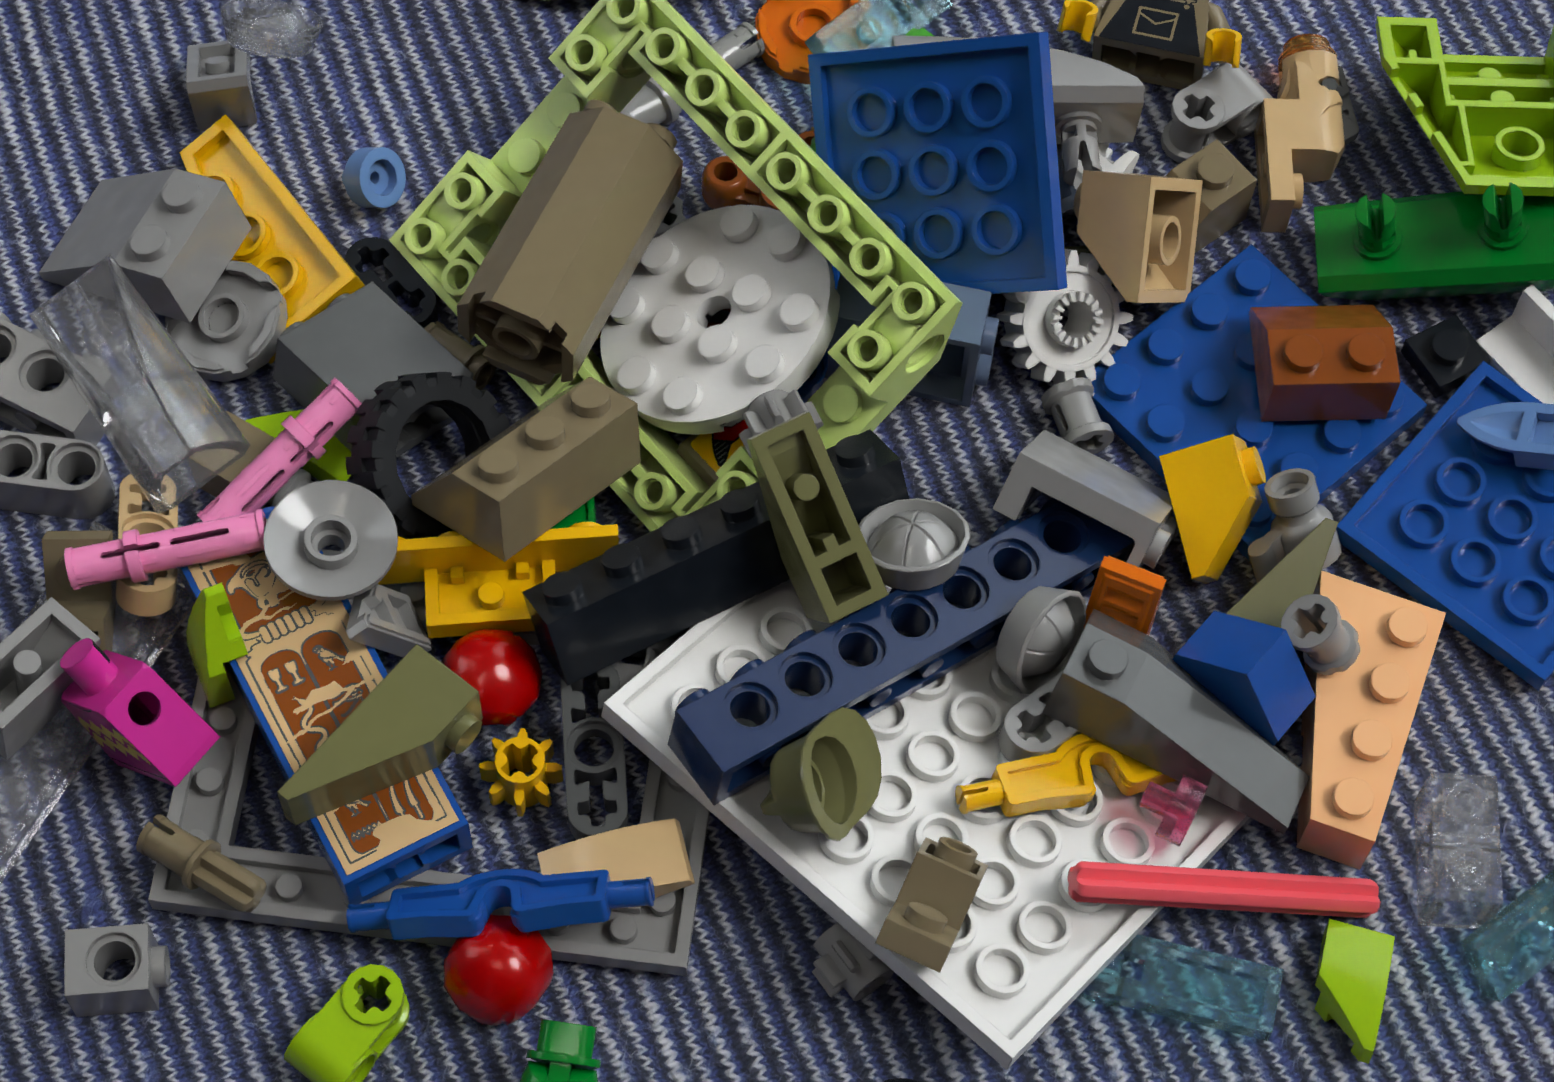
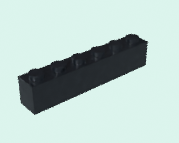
(687, 568)

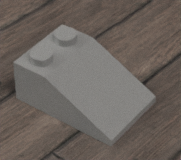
(163, 230)

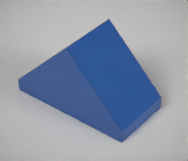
(1249, 671)

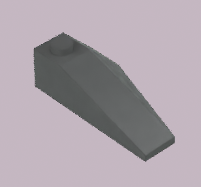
(1148, 707)

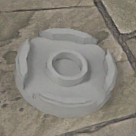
(234, 326)

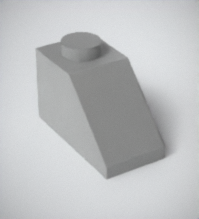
(32, 672)

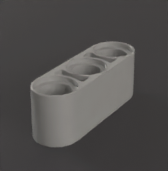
(52, 467)

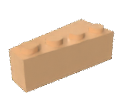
(1362, 719)

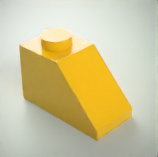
(1213, 500)

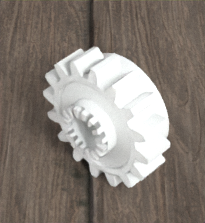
(1091, 326)

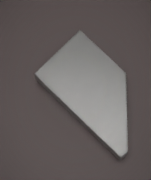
(386, 622)

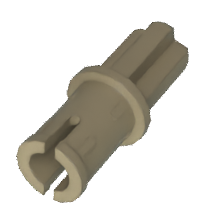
(200, 864)

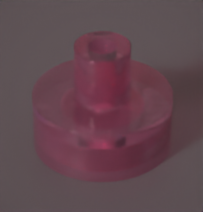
(1175, 807)

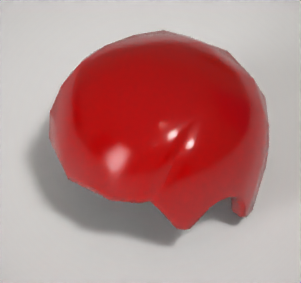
(501, 670)
(498, 972)

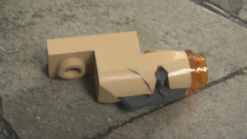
(1303, 129)

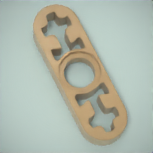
(135, 597)

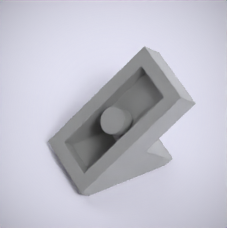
(219, 84)

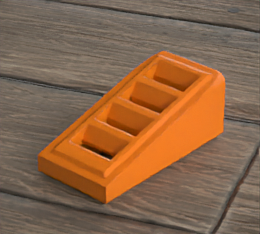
(1126, 594)

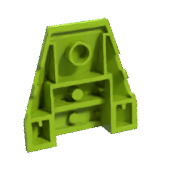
(1479, 111)

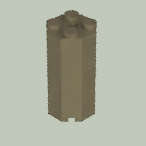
(571, 243)

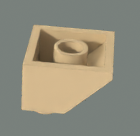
(1141, 231)

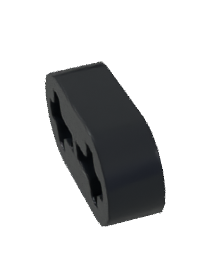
(399, 274)

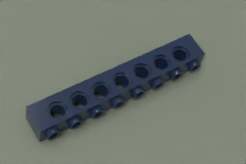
(732, 756)

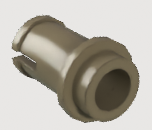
(465, 352)

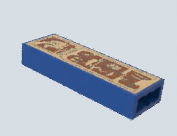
(300, 688)

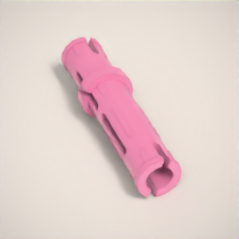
(285, 454)
(164, 550)

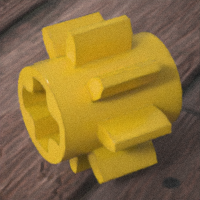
(518, 788)

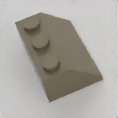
(537, 469)

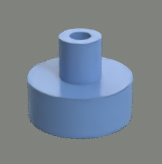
(374, 177)

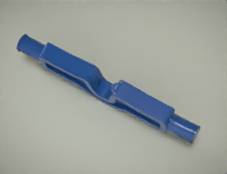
(534, 900)

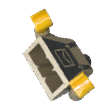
(1155, 39)

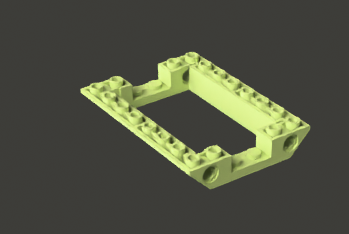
(610, 61)

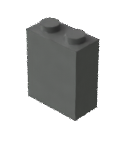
(363, 344)

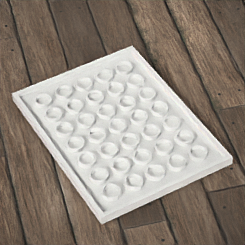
(1024, 938)

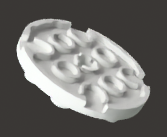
(773, 339)

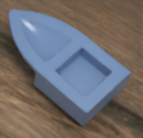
(1515, 428)

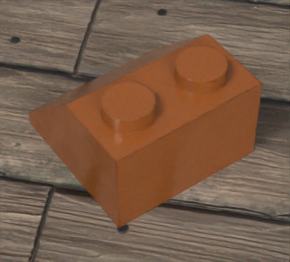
(1323, 362)

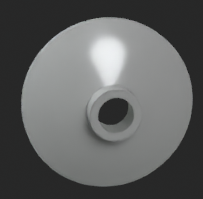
(325, 516)

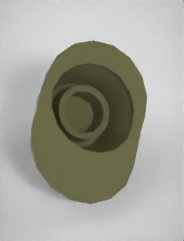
(826, 777)

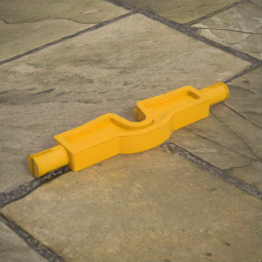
(1056, 779)

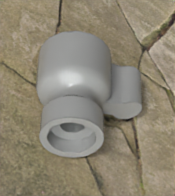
(1294, 500)

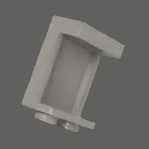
(1094, 489)

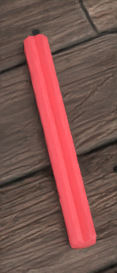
(1222, 889)

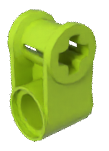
(344, 1037)

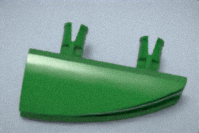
(1435, 245)

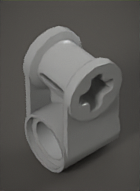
(1213, 108)

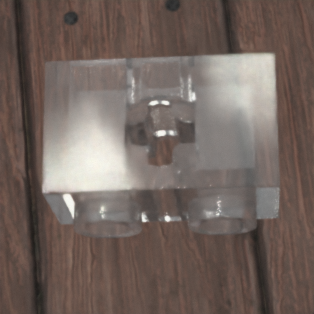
(1457, 850)

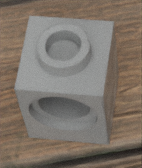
(94, 950)

